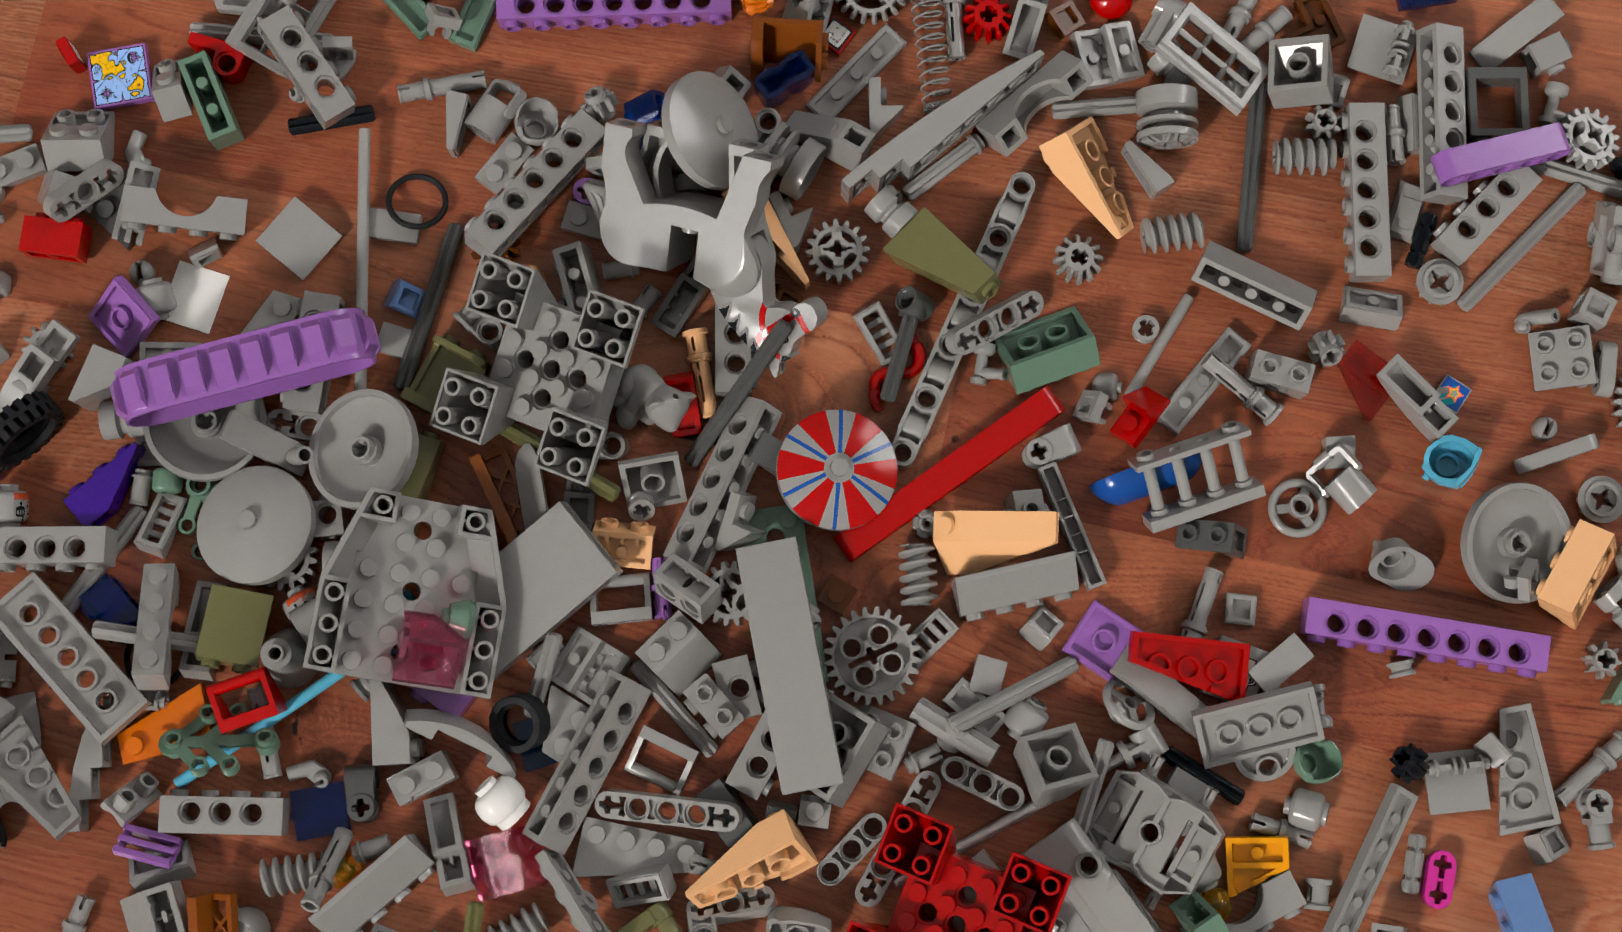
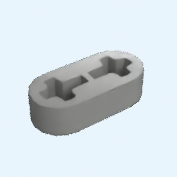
(1605, 366)

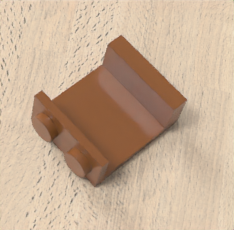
(778, 37)

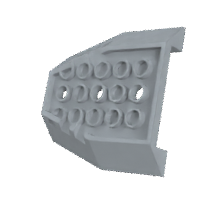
(363, 581)

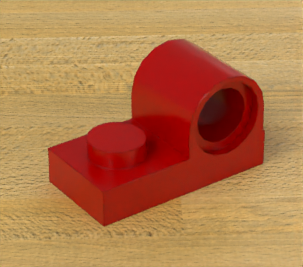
(222, 56)
(691, 422)

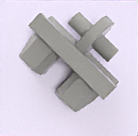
(132, 798)

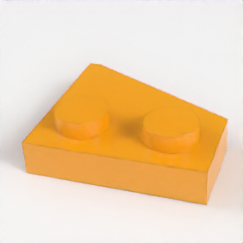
(1254, 860)

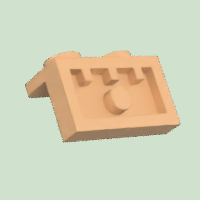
(626, 542)

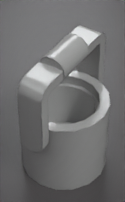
(490, 115)
(1347, 488)

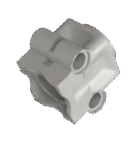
(1606, 242)

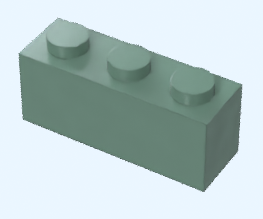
(211, 100)

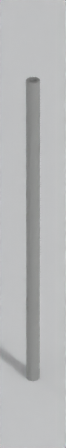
(363, 234)

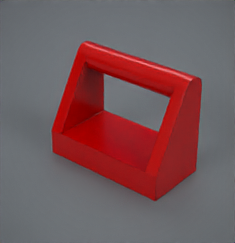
(223, 716)

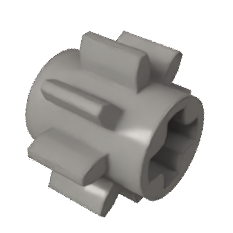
(599, 103)
(1330, 123)
(1326, 348)
(1609, 655)

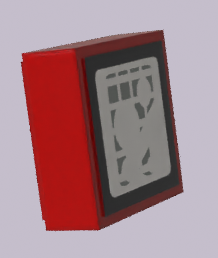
(839, 35)
(71, 55)

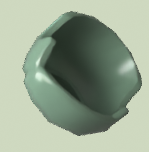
(1318, 761)

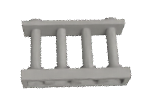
(1216, 496)

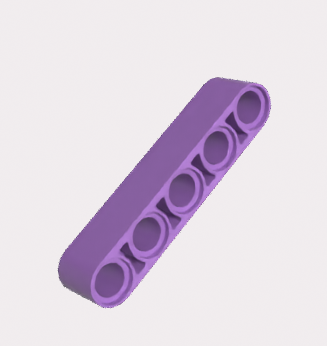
(1500, 154)

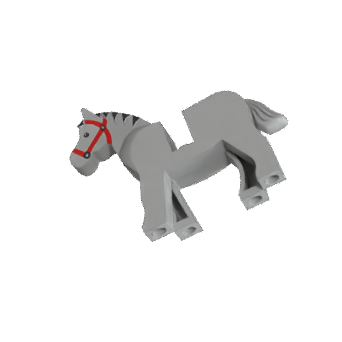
(656, 229)

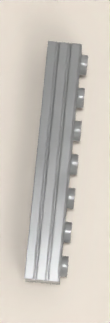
(1071, 526)

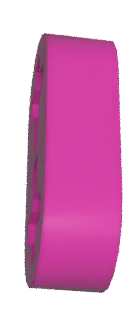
(1446, 879)

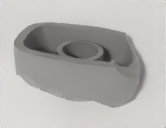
(797, 920)

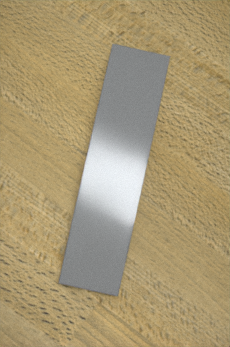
(1162, 692)
(86, 775)

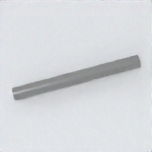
(1160, 343)

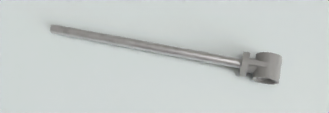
(1142, 745)

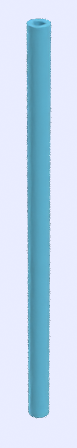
(292, 705)

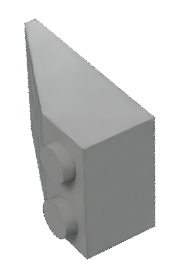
(390, 739)

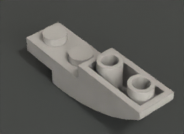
(39, 363)

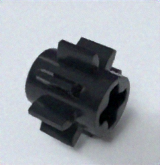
(1409, 763)

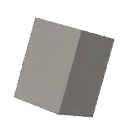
(657, 475)

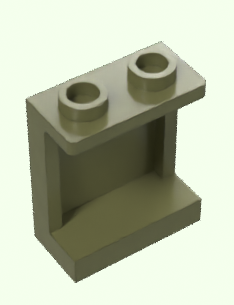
(428, 380)
(233, 628)

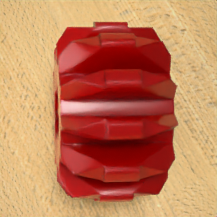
(977, 23)

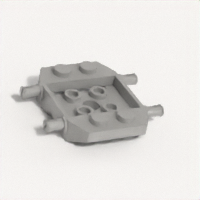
(1170, 814)

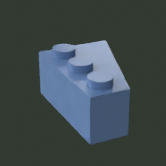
(1519, 905)

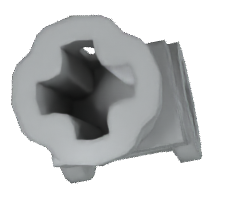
(1596, 817)

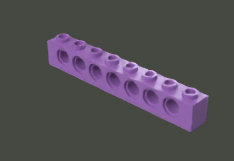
(600, 17)
(1532, 647)

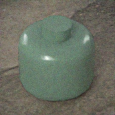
(166, 482)

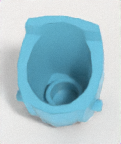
(1451, 461)

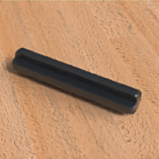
(310, 124)
(1226, 788)

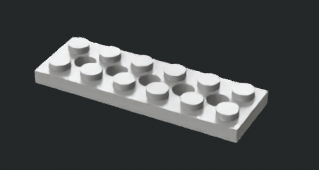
(88, 658)

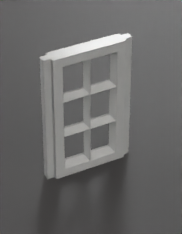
(252, 15)
(1200, 75)

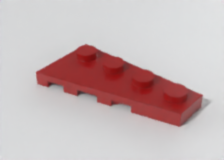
(1199, 662)

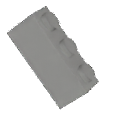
(857, 742)

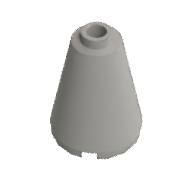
(284, 658)

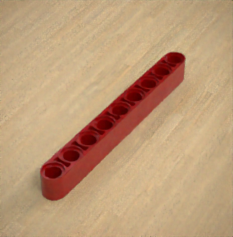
(952, 472)

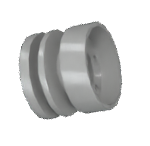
(1167, 116)
(799, 162)

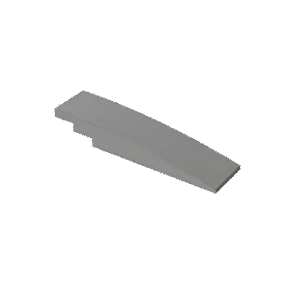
(938, 131)
(789, 666)

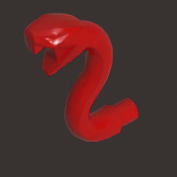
(919, 360)

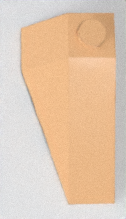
(1080, 164)
(785, 254)
(982, 539)
(765, 852)

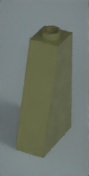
(940, 256)
(425, 469)

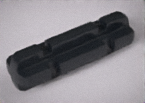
(1421, 240)

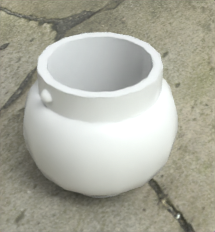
(501, 801)

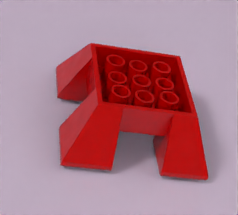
(926, 852)

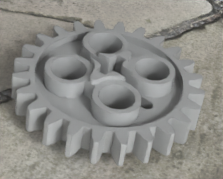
(862, 629)

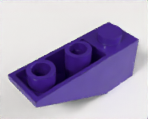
(105, 491)

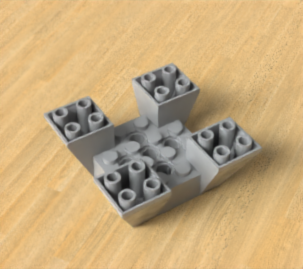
(536, 325)

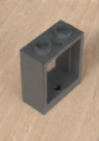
(1495, 77)

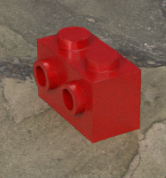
(55, 240)

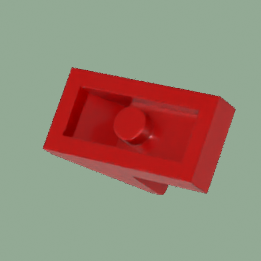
(1142, 412)

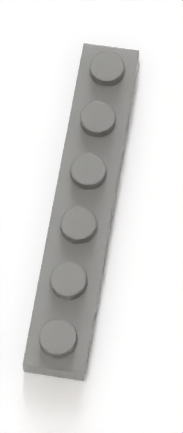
(1371, 860)

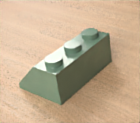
(1047, 350)

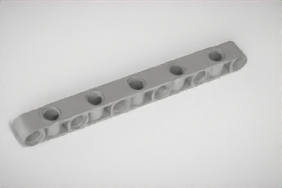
(943, 365)

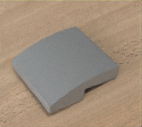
(1108, 54)
(298, 238)
(586, 663)

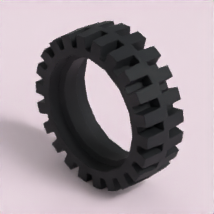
(27, 427)

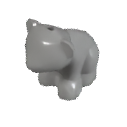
(649, 399)

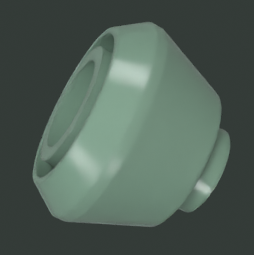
(460, 617)

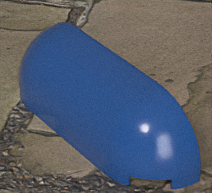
(1131, 486)

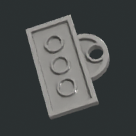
(1259, 730)

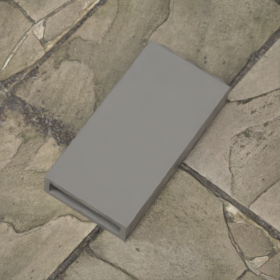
(548, 578)

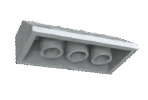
(1016, 585)
(377, 887)

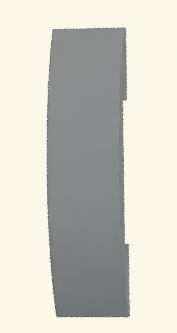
(428, 721)

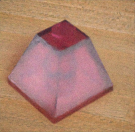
(427, 651)

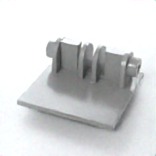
(1383, 48)
(1562, 358)
(892, 748)
(1457, 782)

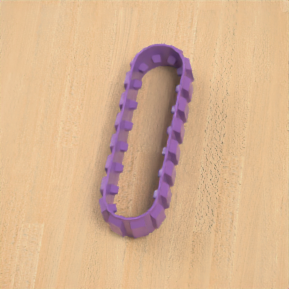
(245, 367)

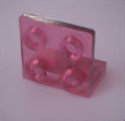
(504, 863)

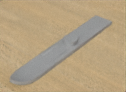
(530, 486)

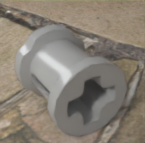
(1318, 894)

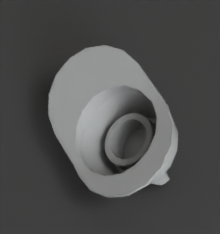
(1399, 565)

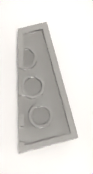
(33, 782)
(1524, 782)
(618, 848)

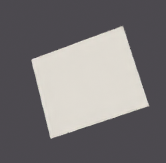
(197, 296)

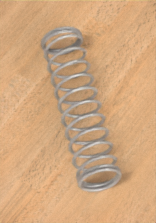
(927, 106)

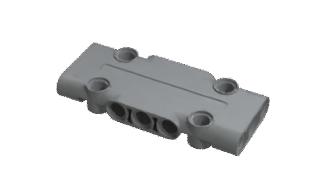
(1095, 898)

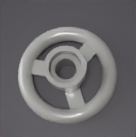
(1307, 503)
(1124, 707)

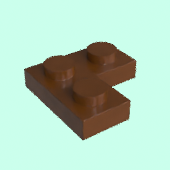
(1317, 20)

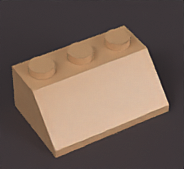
(1577, 572)

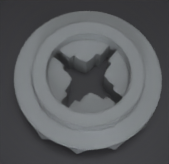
(1439, 268)
(1613, 497)

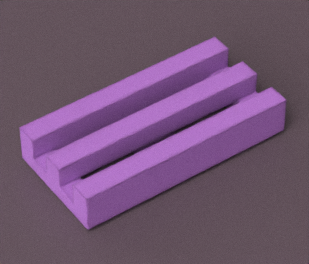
(125, 838)

